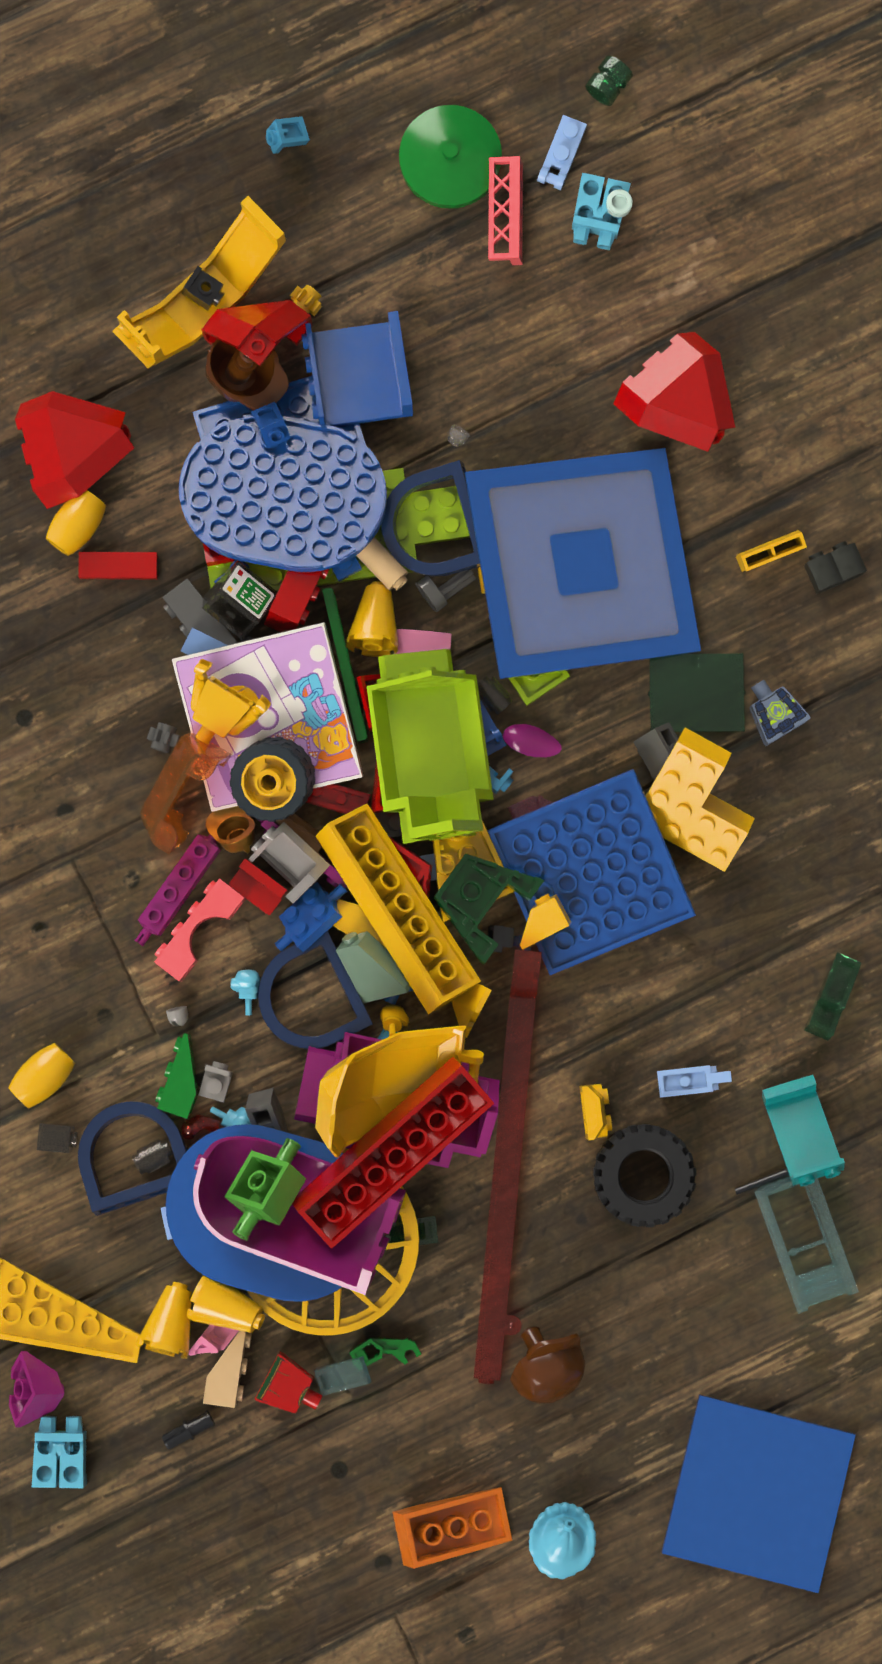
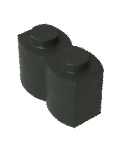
(834, 567)

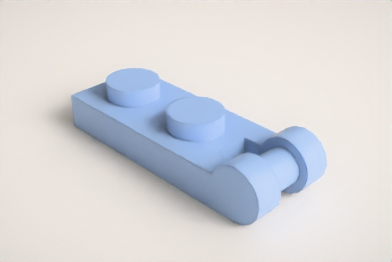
(562, 151)

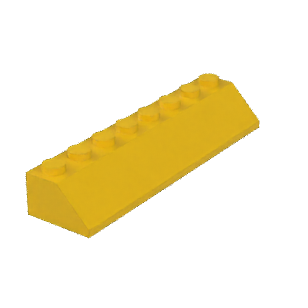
(397, 908)

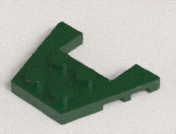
(472, 892)

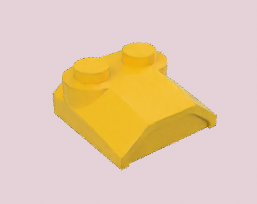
(593, 1107)

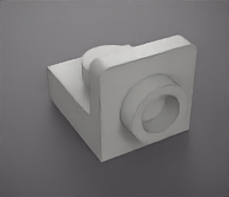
(216, 1081)

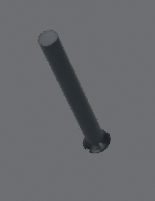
(762, 1181)

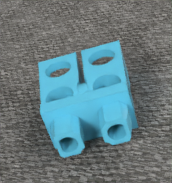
(593, 217)
(60, 1445)

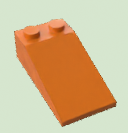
(451, 1527)

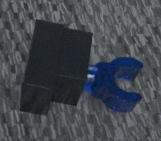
(505, 938)

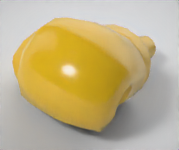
(393, 1018)

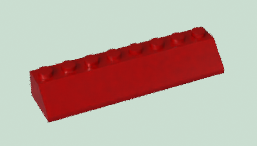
(392, 1152)

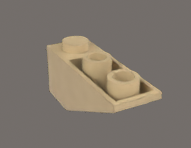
(223, 1381)

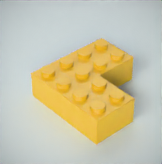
(687, 809)

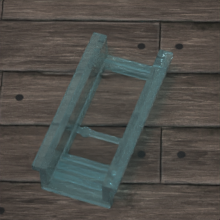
(824, 1281)

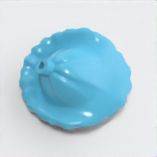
(562, 1540)

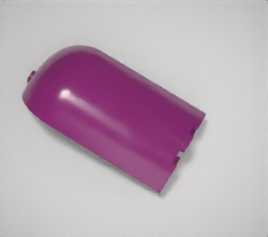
(294, 1241)

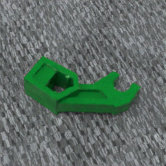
(393, 1346)

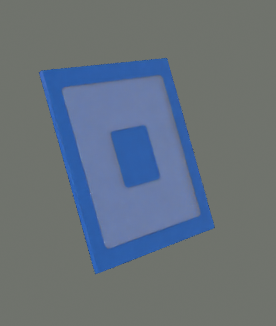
(582, 562)

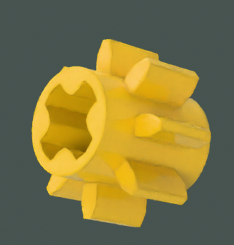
(307, 299)

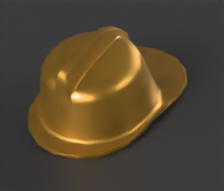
(232, 829)

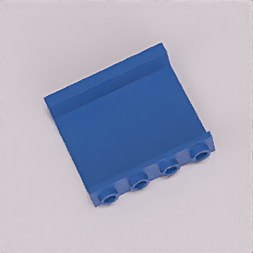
(358, 373)

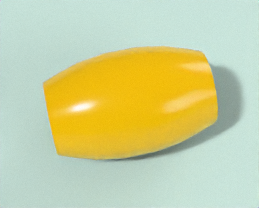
(75, 523)
(41, 1075)

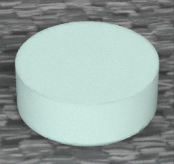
(619, 203)

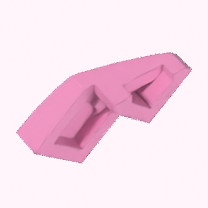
(213, 1340)

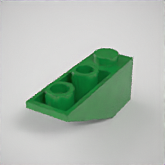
(181, 1086)

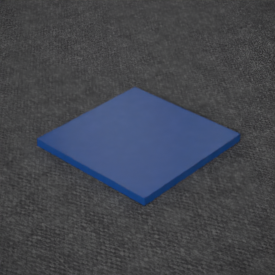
(758, 1493)

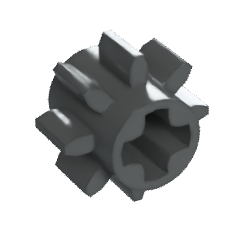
(163, 737)

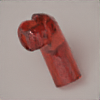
(197, 1124)

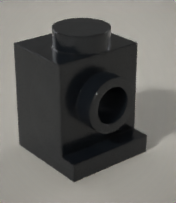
(194, 292)

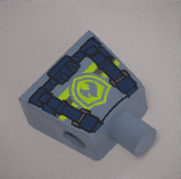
(775, 712)

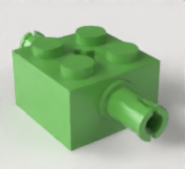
(265, 1188)

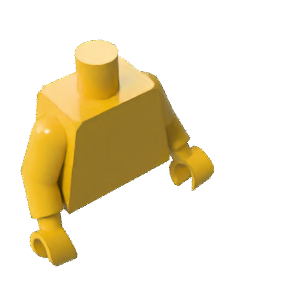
(221, 707)

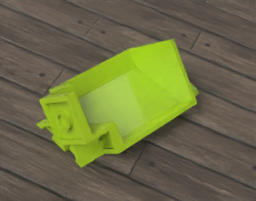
(429, 745)

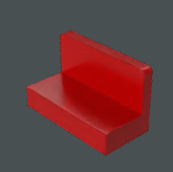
(258, 887)

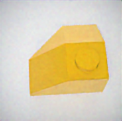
(469, 1005)

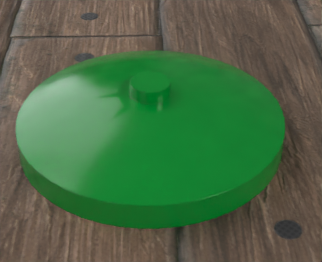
(448, 156)

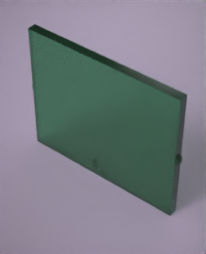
(697, 692)

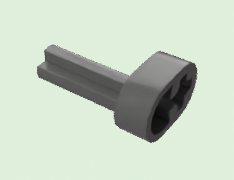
(438, 597)

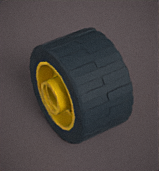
(256, 791)

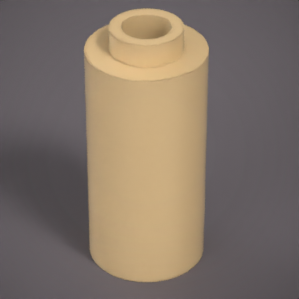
(383, 565)

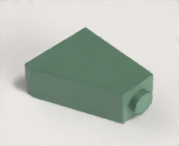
(371, 967)

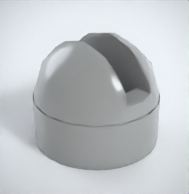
(177, 1016)

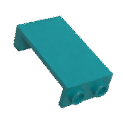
(802, 1131)

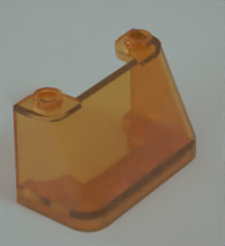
(187, 760)

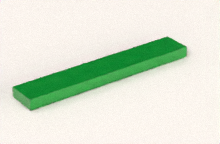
(345, 665)

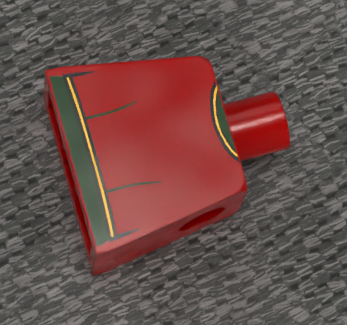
(288, 1386)

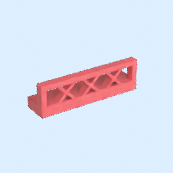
(515, 212)

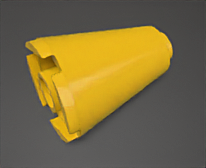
(374, 623)
(224, 1307)
(168, 1326)

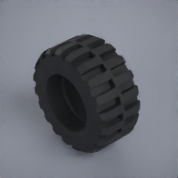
(680, 1183)

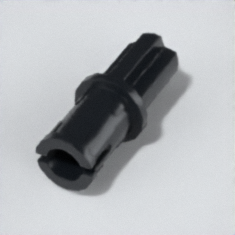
(188, 1430)

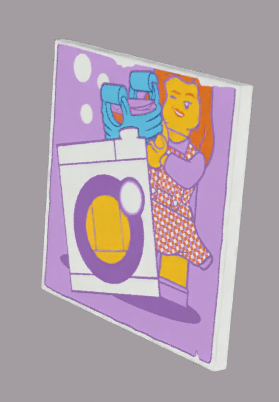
(305, 696)

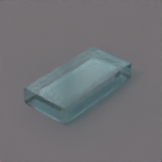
(342, 1375)

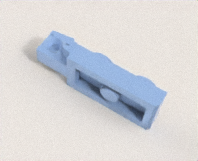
(690, 1080)

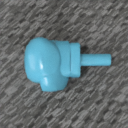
(247, 984)
(232, 1117)

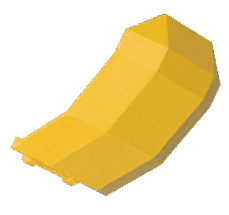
(380, 1077)

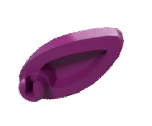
(531, 741)

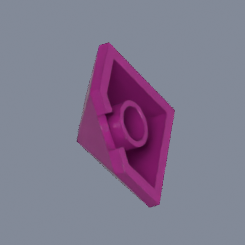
(35, 1389)

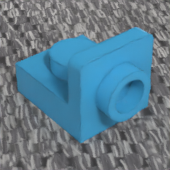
(286, 133)
(501, 784)

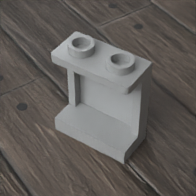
(290, 858)

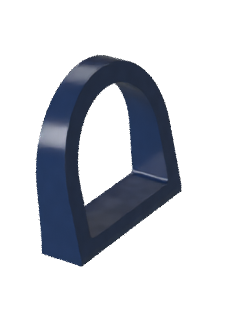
(401, 492)
(362, 1018)
(99, 1203)

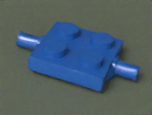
(310, 916)

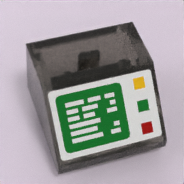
(239, 600)

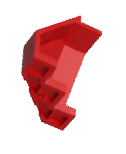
(257, 327)
(680, 393)
(70, 444)

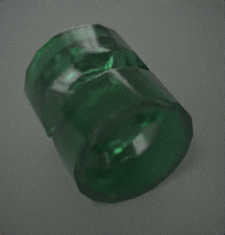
(606, 84)

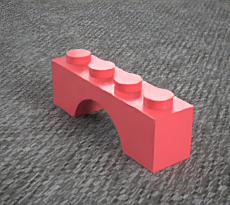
(178, 956)

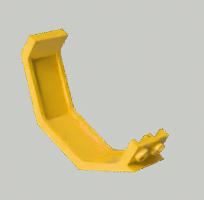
(234, 262)

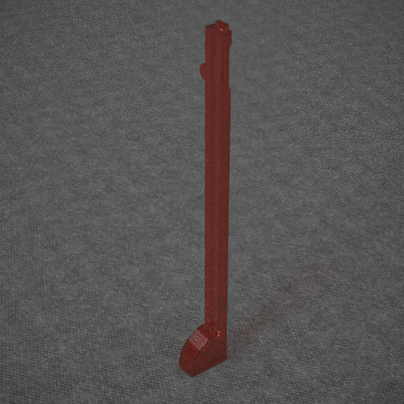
(506, 1169)

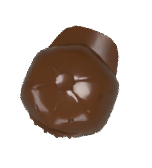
(242, 379)
(549, 1368)

